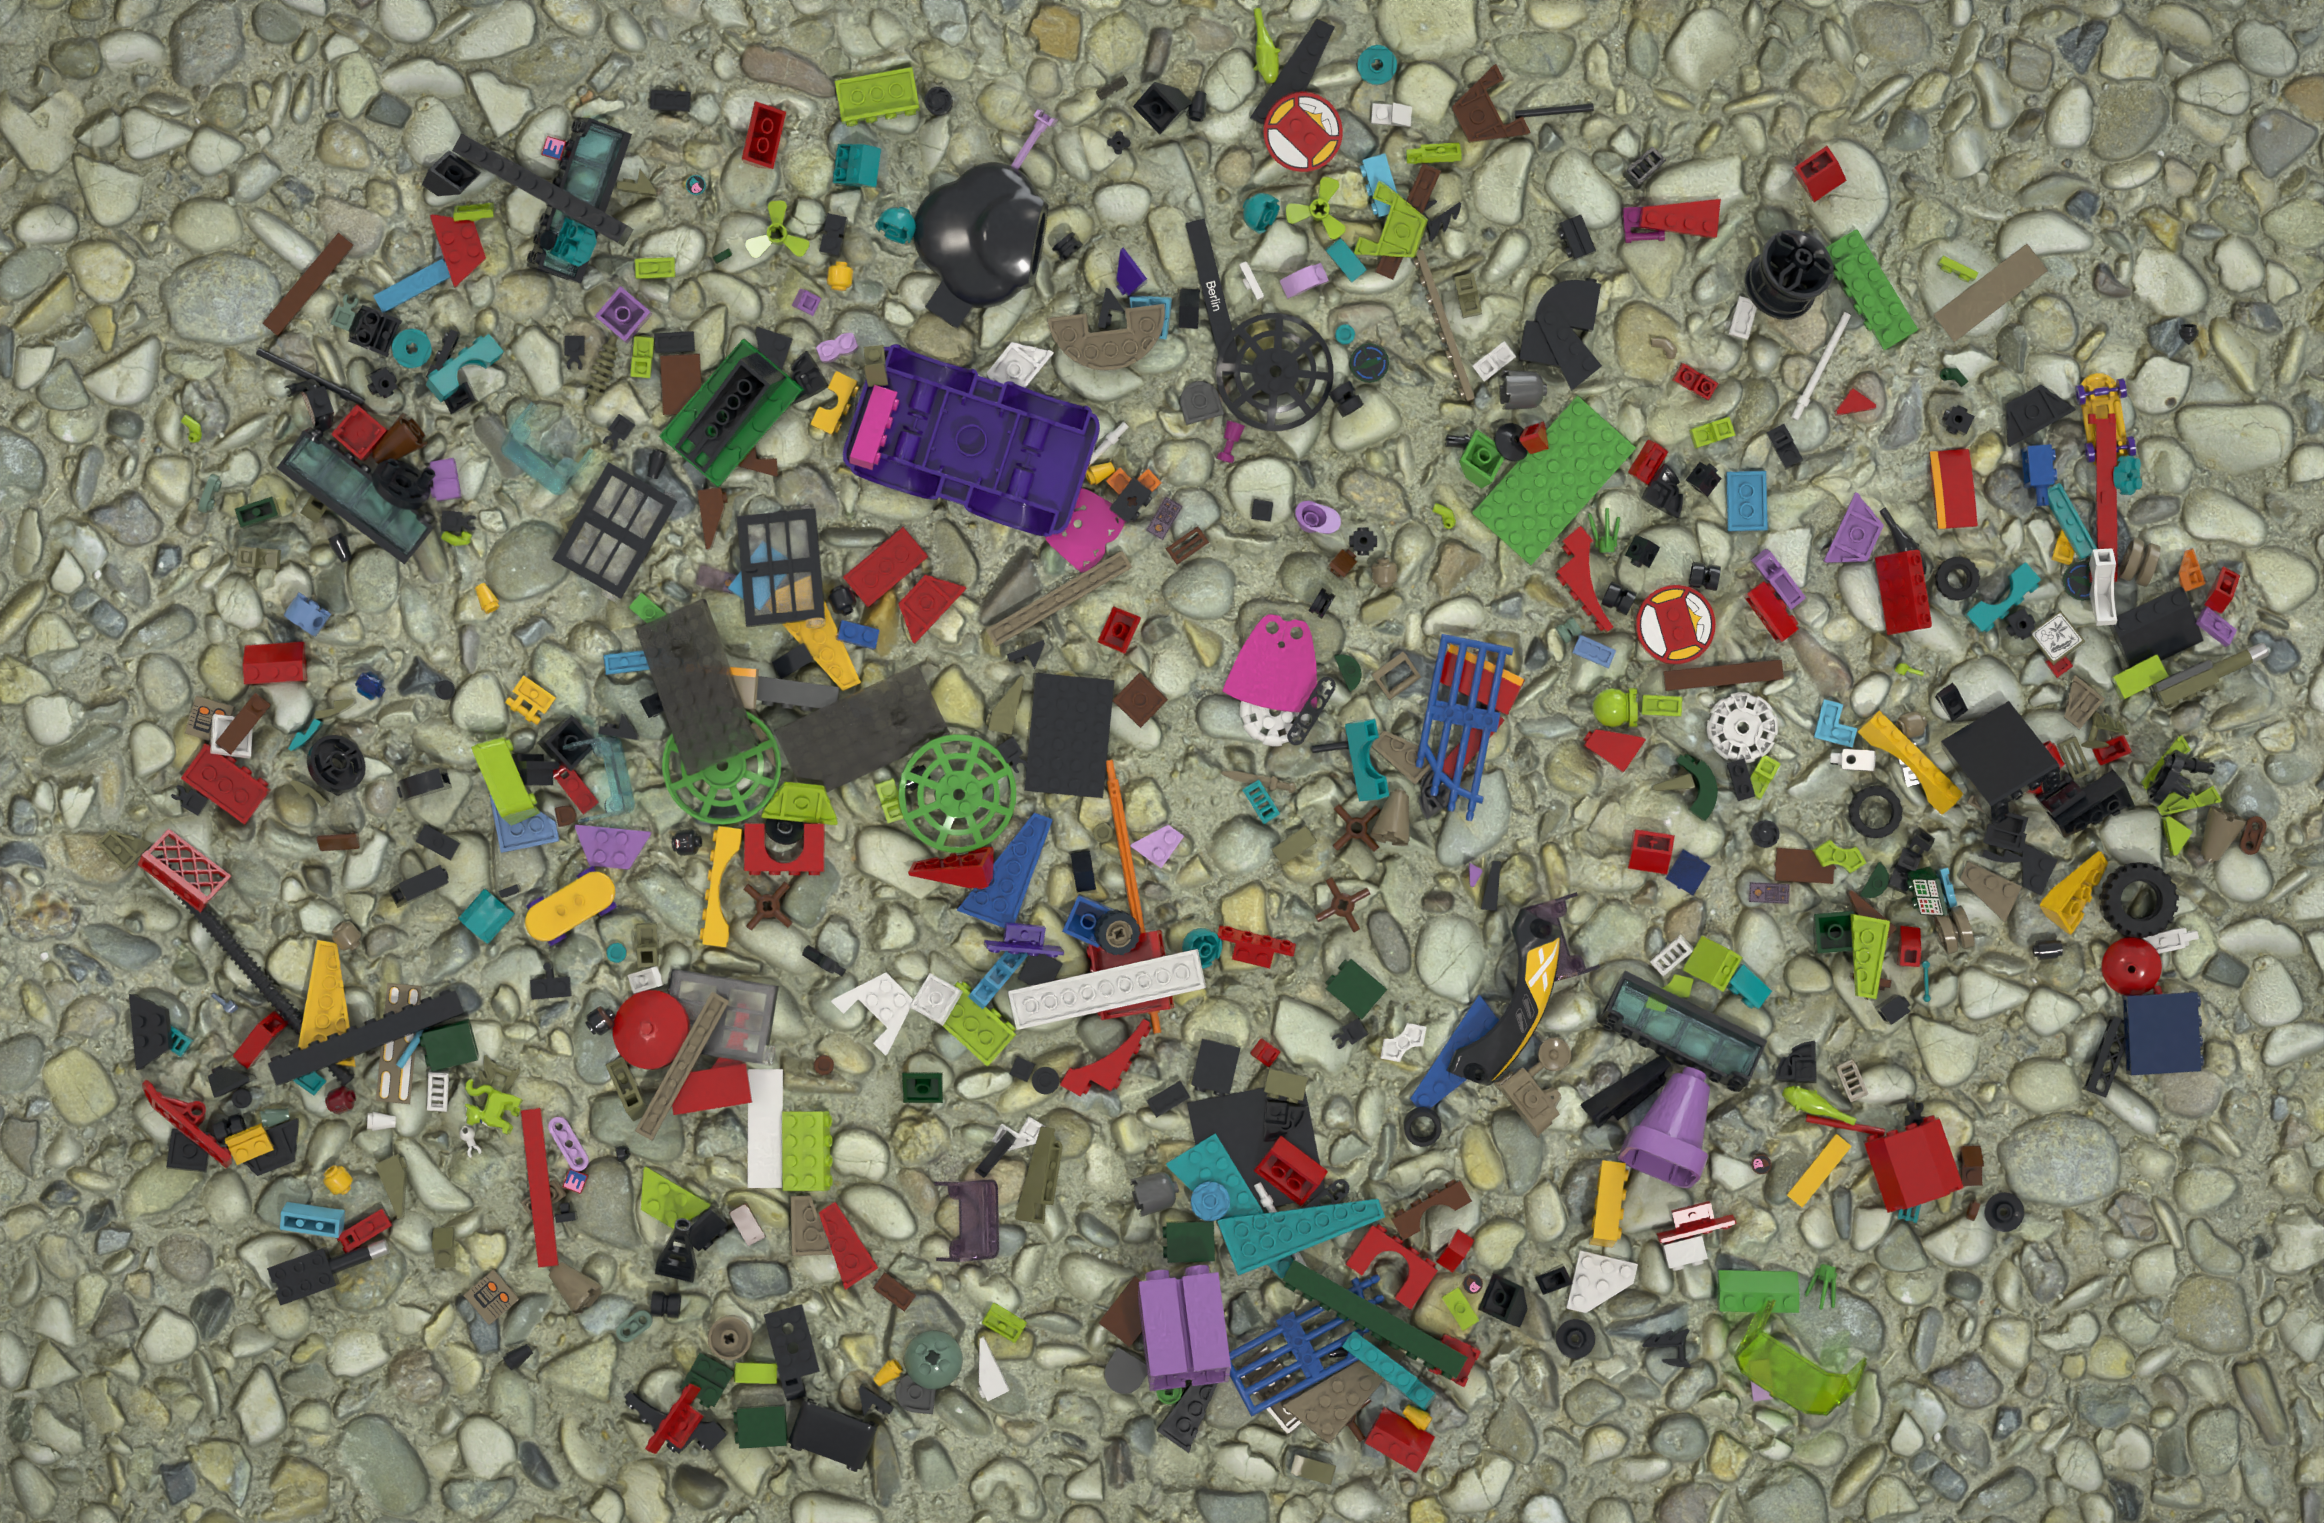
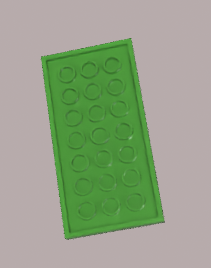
(1556, 483)

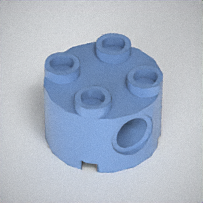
(307, 614)

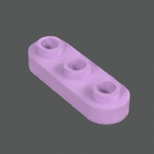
(561, 1137)

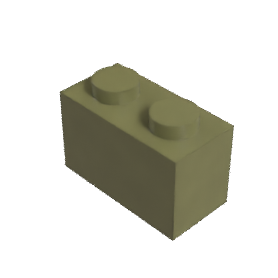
(1285, 1085)

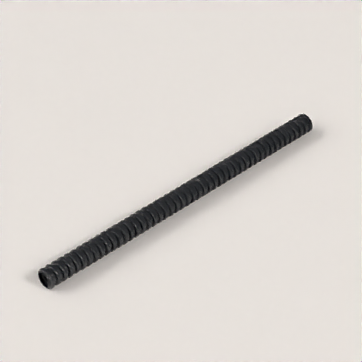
(257, 976)

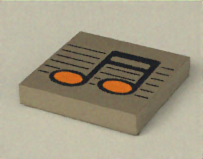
(201, 716)
(491, 1297)

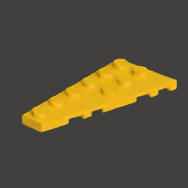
(827, 650)
(325, 1002)

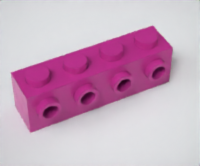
(873, 427)

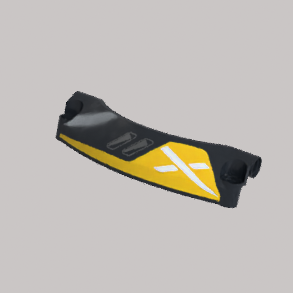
(1535, 981)

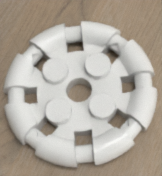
(1731, 721)
(1270, 722)

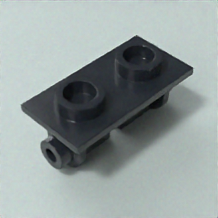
(1741, 779)

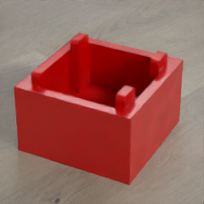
(359, 432)

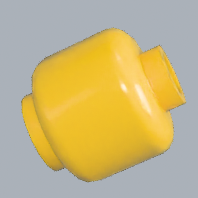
(840, 276)
(337, 1180)

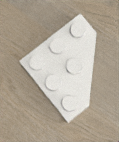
(1597, 1280)

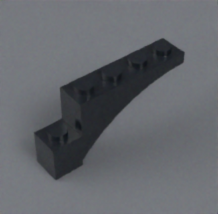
(707, 1433)

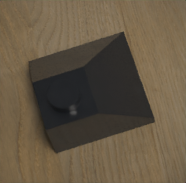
(1161, 106)
(449, 175)
(562, 734)
(227, 1079)
(1504, 1301)

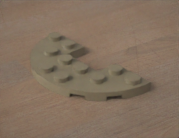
(1109, 348)

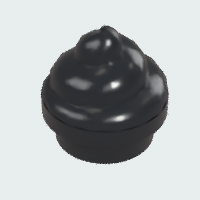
(2188, 332)

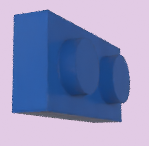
(857, 634)

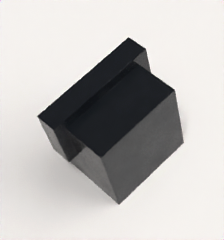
(534, 769)
(2007, 834)

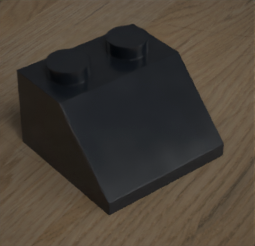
(706, 1228)

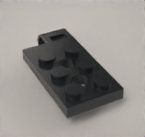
(792, 1366)

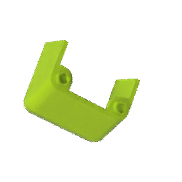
(504, 780)

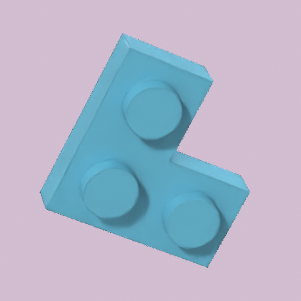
(1829, 727)

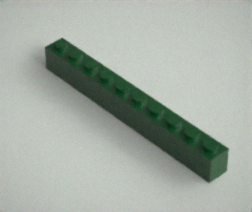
(1376, 1320)

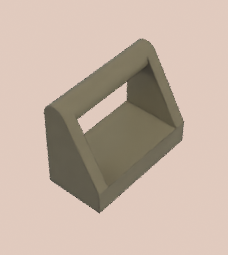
(1388, 667)

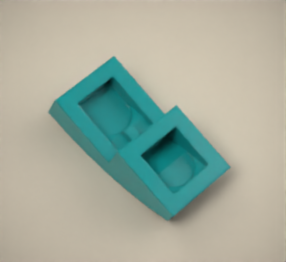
(1345, 259)
(301, 739)

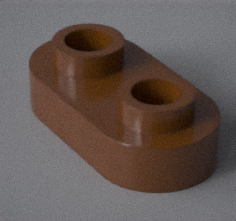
(2252, 835)

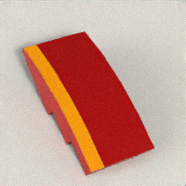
(1953, 489)
(1509, 686)

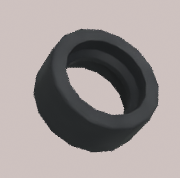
(1422, 1112)

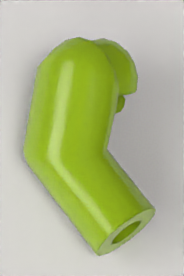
(454, 540)

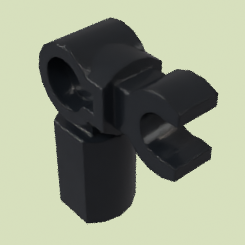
(822, 960)

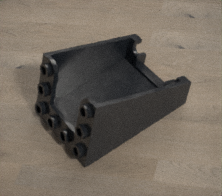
(2001, 760)

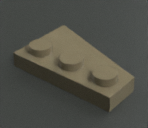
(1401, 755)
(1992, 889)
(806, 1230)

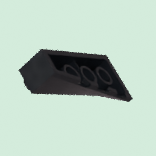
(2102, 798)

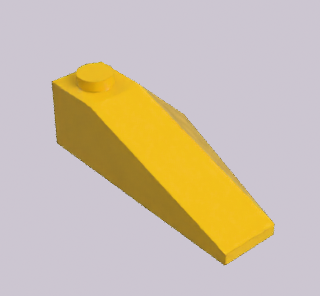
(2068, 898)

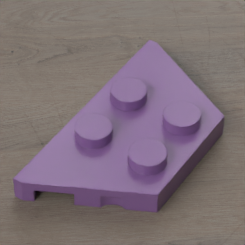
(1856, 534)
(611, 846)

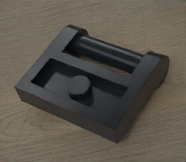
(2062, 800)

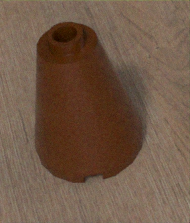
(400, 440)

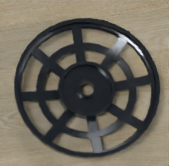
(1265, 381)

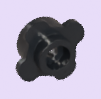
(1113, 142)

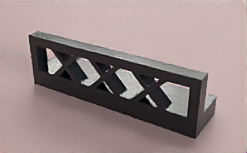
(2103, 1055)

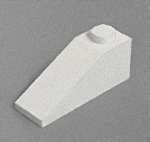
(990, 1376)

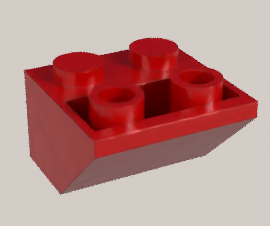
(1819, 174)
(1650, 851)

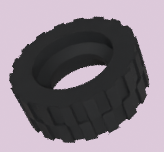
(1957, 593)

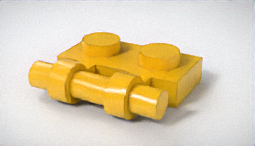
(534, 695)

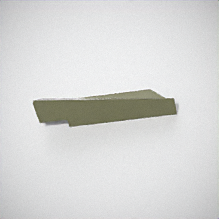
(1041, 1178)

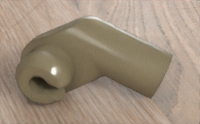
(1667, 346)

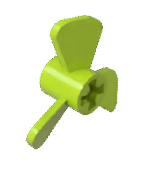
(1298, 212)
(758, 245)

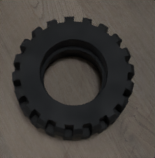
(2165, 903)

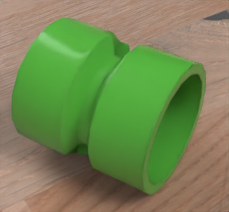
(1169, 1396)

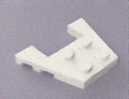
(885, 1000)

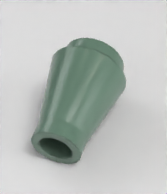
(274, 1116)

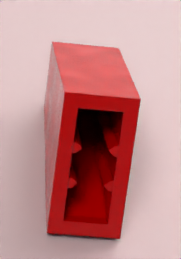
(1613, 747)
(260, 1039)

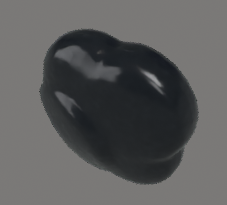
(983, 234)

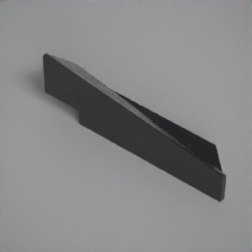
(1627, 1092)

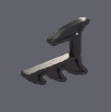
(1434, 226)
(1677, 1340)

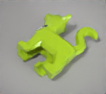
(494, 1109)

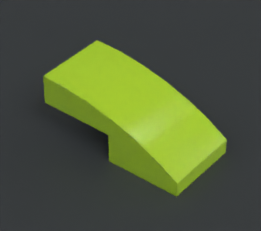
(642, 356)
(1712, 432)
(1763, 775)
(889, 800)
(755, 1373)

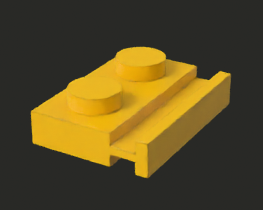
(249, 1144)

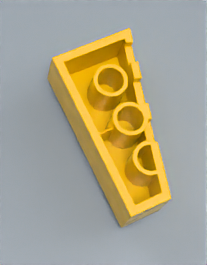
(1608, 1204)

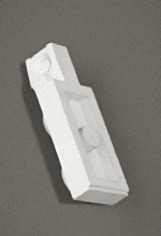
(2172, 939)

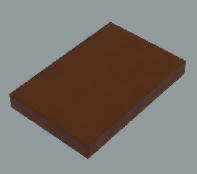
(679, 381)
(1124, 1315)

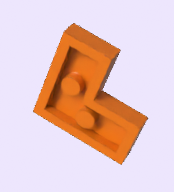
(1120, 480)

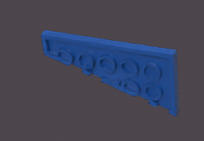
(1011, 876)
(1440, 1082)

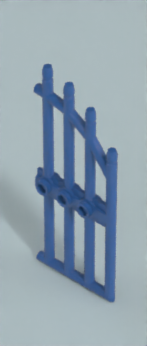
(1467, 716)
(1304, 1353)

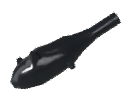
(1901, 539)

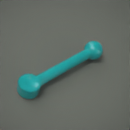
(1925, 964)

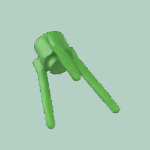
(1606, 543)
(1826, 1274)

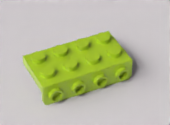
(877, 96)
(978, 1028)
(806, 1150)

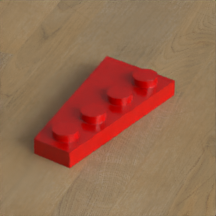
(1687, 218)
(847, 1248)

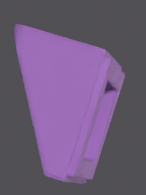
(806, 301)
(1474, 874)

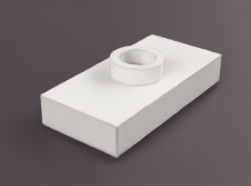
(1250, 281)
(1742, 318)

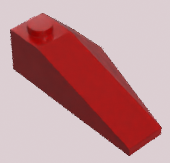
(964, 870)

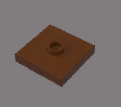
(1140, 700)

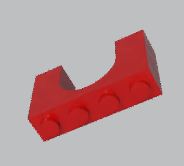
(811, 859)
(1419, 1270)

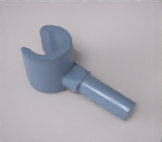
(228, 1007)

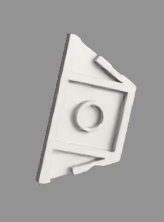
(1019, 364)

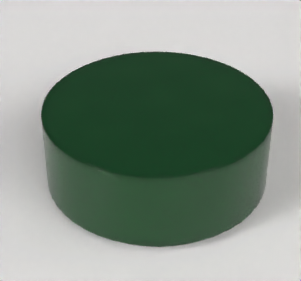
(722, 256)

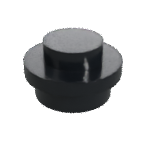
(445, 690)

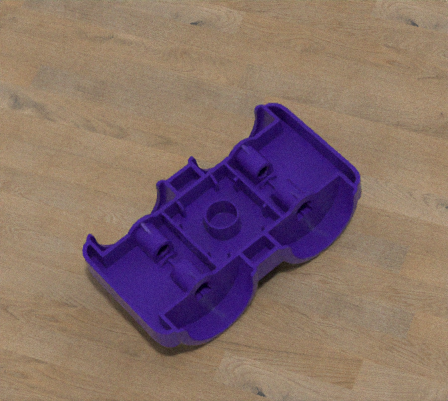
(980, 444)

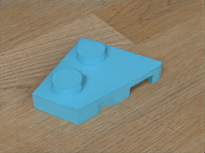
(1947, 887)

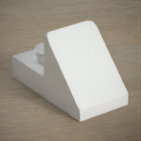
(1391, 114)
(645, 980)

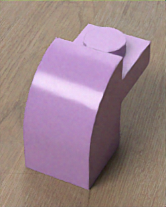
(1304, 280)

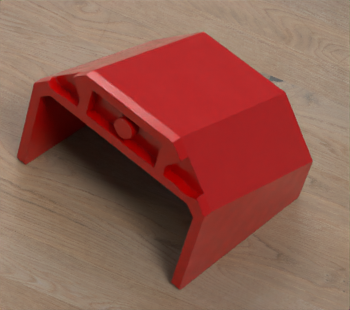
(1913, 1164)

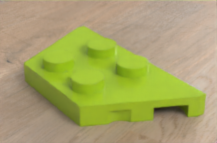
(801, 804)
(668, 1200)

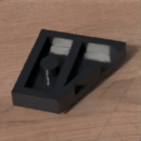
(773, 346)
(2036, 869)

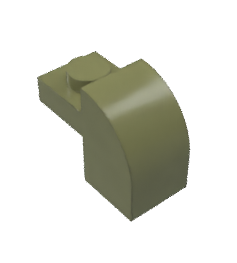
(647, 945)

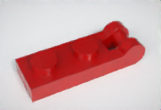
(576, 789)
(365, 1230)

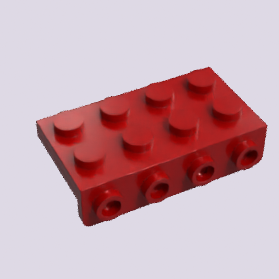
(1903, 592)
(226, 783)

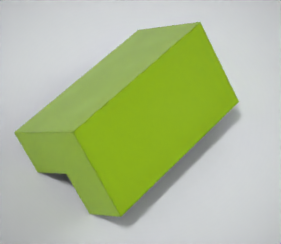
(2139, 677)

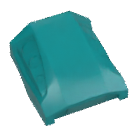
(574, 243)
(486, 916)

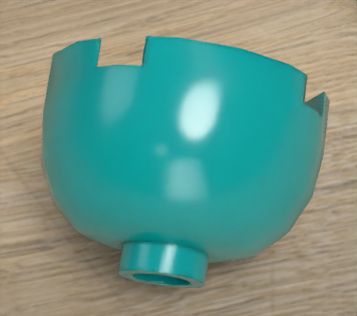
(1260, 211)
(897, 224)
(1206, 942)

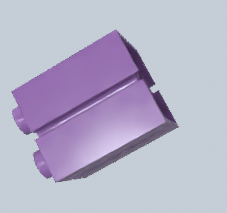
(1183, 1329)

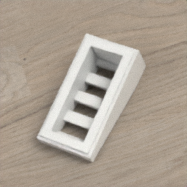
(1688, 949)
(438, 1073)

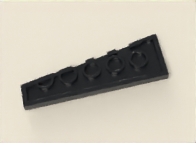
(1298, 70)

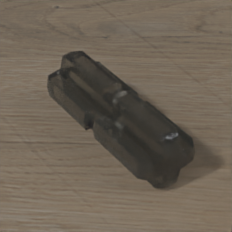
(1115, 85)

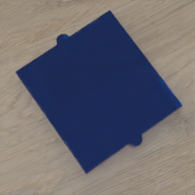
(1688, 872)

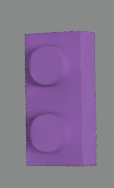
(2216, 626)

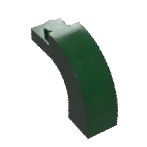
(1707, 786)

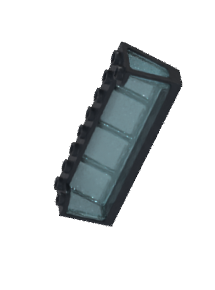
(588, 173)
(348, 490)
(1682, 1031)

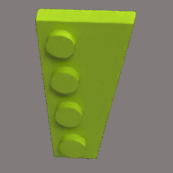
(1869, 946)

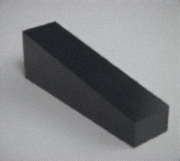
(1490, 896)
(995, 1154)

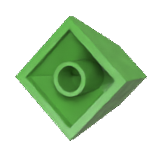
(1480, 460)

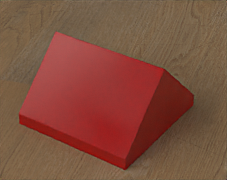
(1119, 630)

